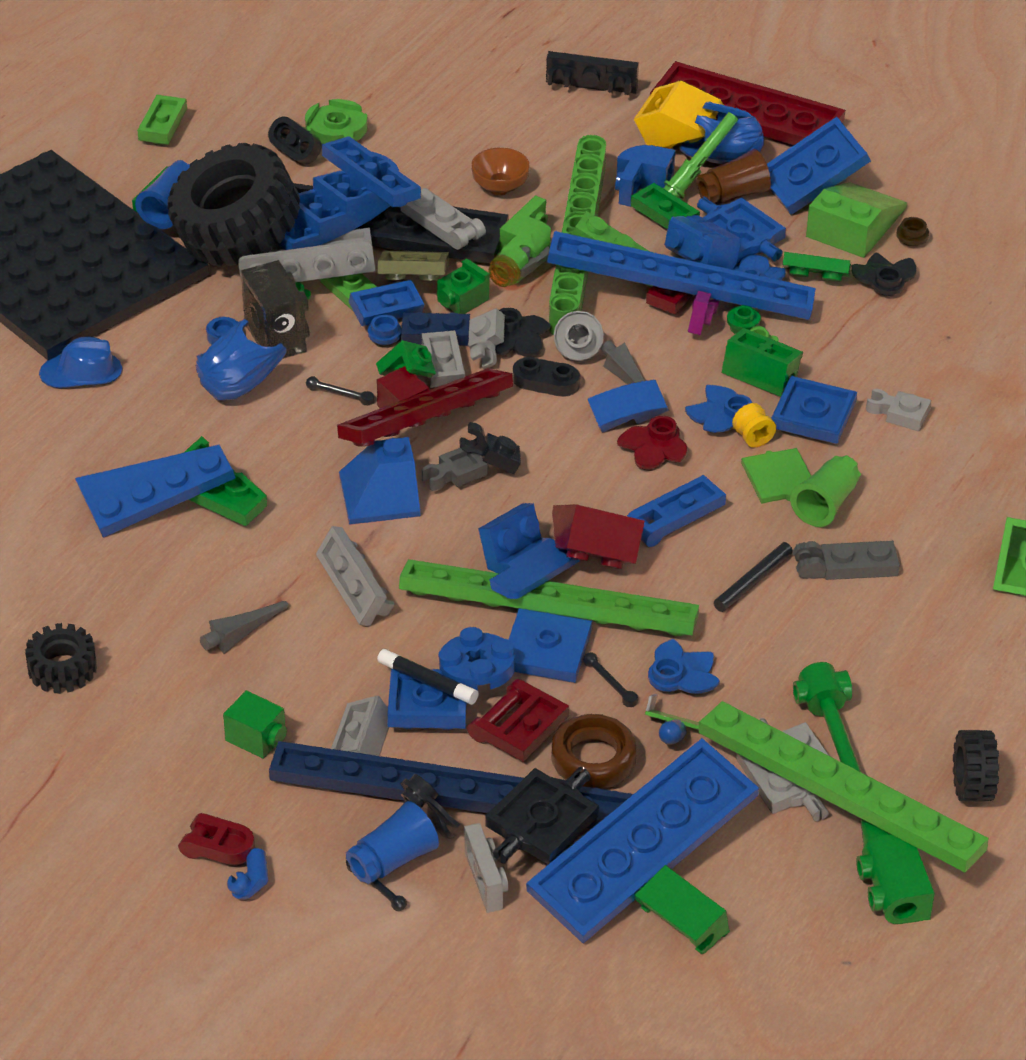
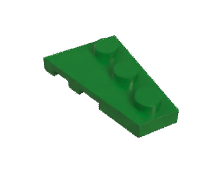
(235, 499)

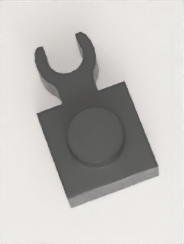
(456, 467)

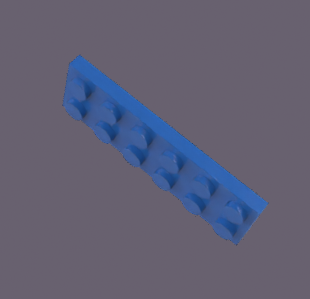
(641, 836)

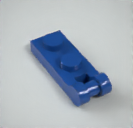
(678, 508)

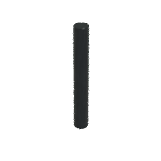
(753, 576)

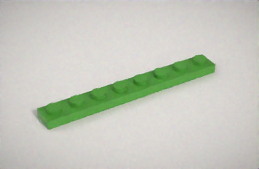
(553, 597)
(844, 786)

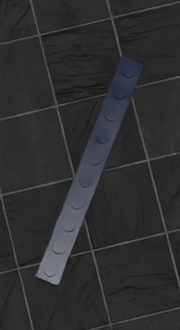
(382, 778)

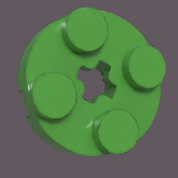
(324, 120)

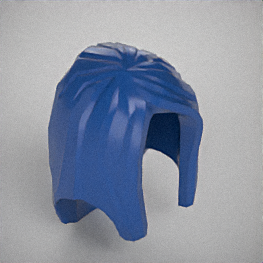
(741, 138)
(236, 364)

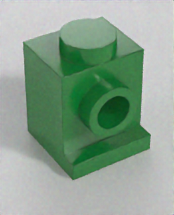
(464, 288)

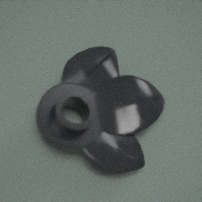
(883, 275)
(522, 333)
(424, 796)

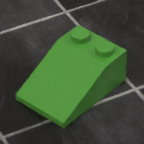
(852, 217)

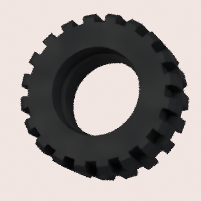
(233, 204)

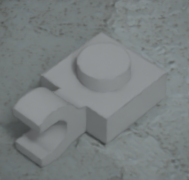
(484, 335)

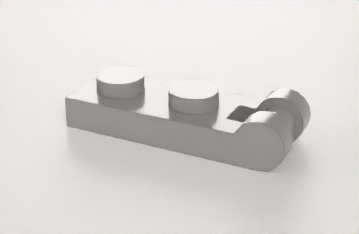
(444, 220)

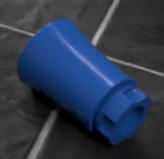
(152, 202)
(393, 844)

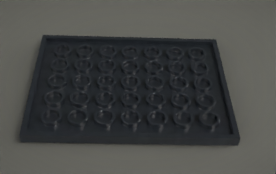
(78, 256)

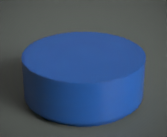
(218, 327)

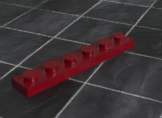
(423, 406)

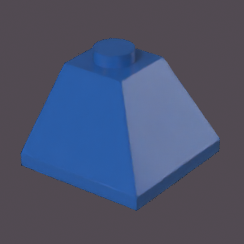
(381, 483)

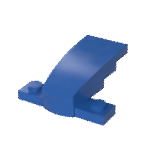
(349, 196)

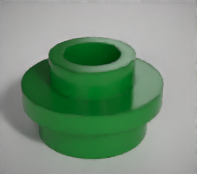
(743, 317)

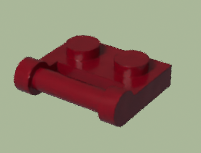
(526, 727)

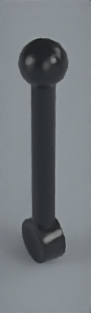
(365, 397)
(629, 698)
(398, 902)

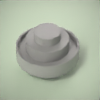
(578, 336)

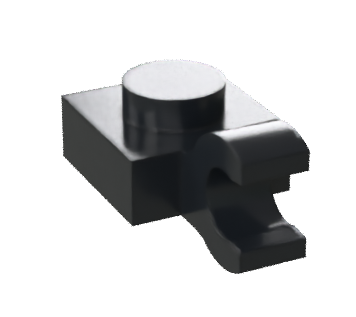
(495, 450)

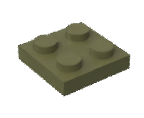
(425, 264)

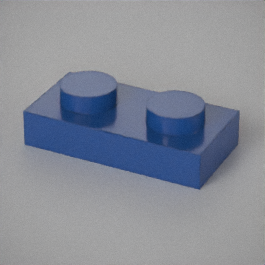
(386, 300)

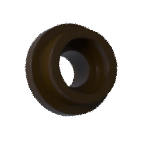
(912, 231)

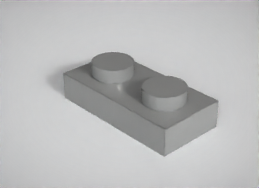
(445, 357)
(488, 878)

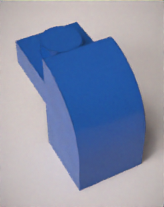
(640, 168)

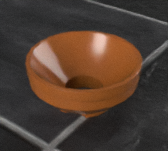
(500, 165)

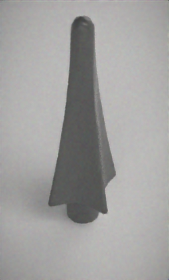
(621, 363)
(230, 630)

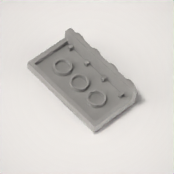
(339, 257)

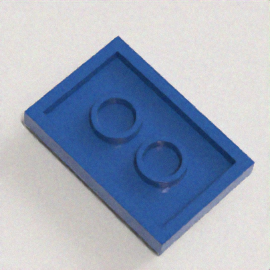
(815, 164)

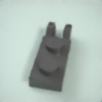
(846, 560)

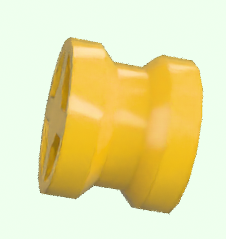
(754, 425)

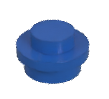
(384, 330)

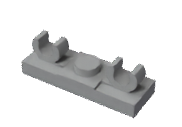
(353, 577)

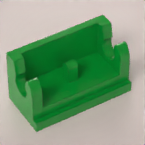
(760, 361)
(684, 908)

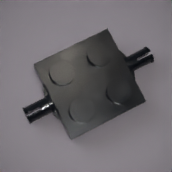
(542, 815)

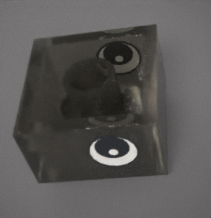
(275, 308)

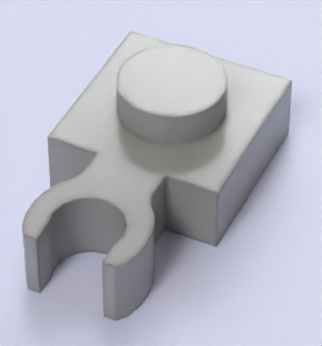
(902, 410)

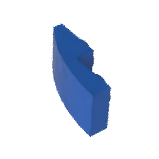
(628, 402)

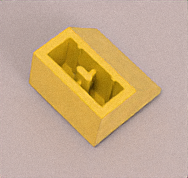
(671, 115)

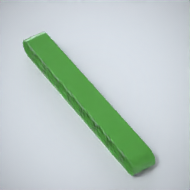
(583, 196)

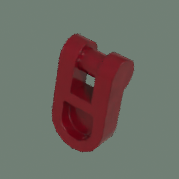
(229, 843)

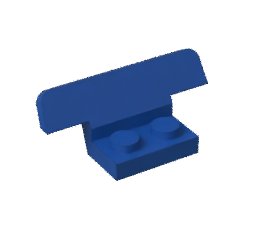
(519, 552)

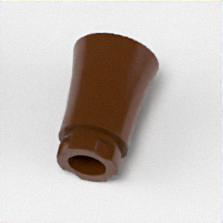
(735, 178)

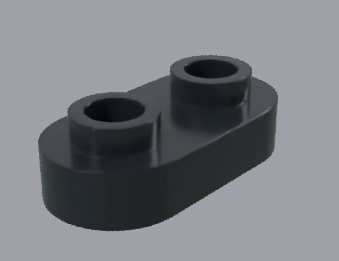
(294, 140)
(546, 376)

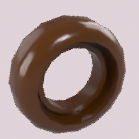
(594, 728)

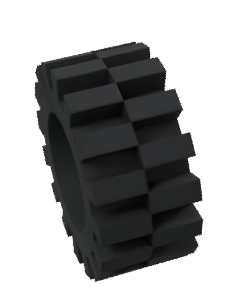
(61, 673)

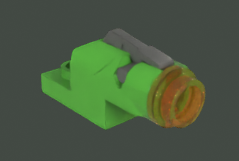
(522, 244)

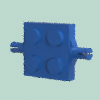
(744, 220)

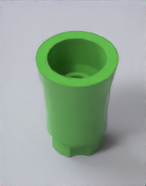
(823, 493)

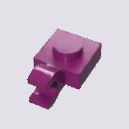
(702, 312)

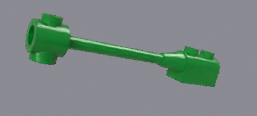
(892, 864)

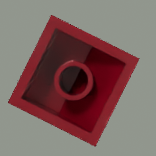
(597, 534)

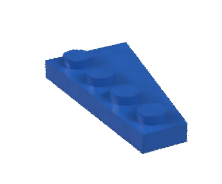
(146, 488)

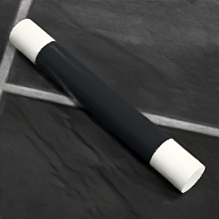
(428, 676)

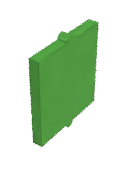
(775, 473)

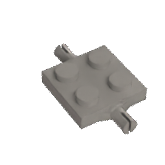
(779, 792)

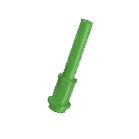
(691, 169)

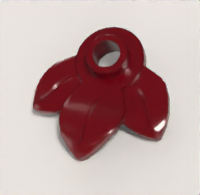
(654, 442)

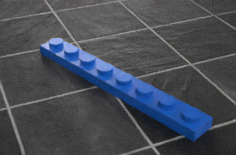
(681, 275)

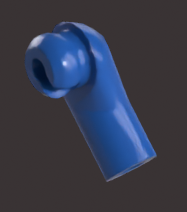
(254, 879)

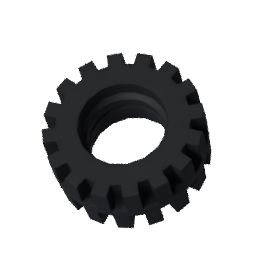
(975, 765)

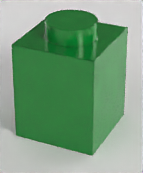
(254, 724)

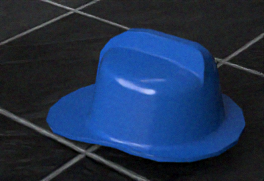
(82, 363)

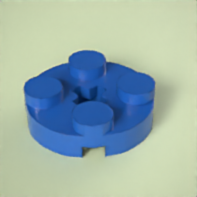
(478, 659)

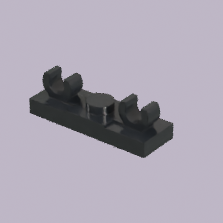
(592, 72)

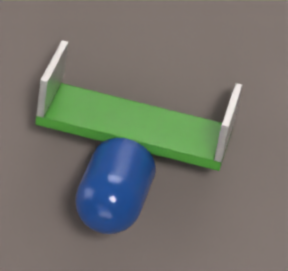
(672, 730)

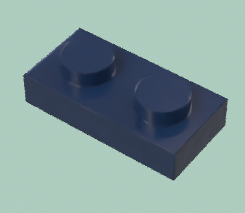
(417, 323)

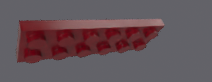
(779, 113)

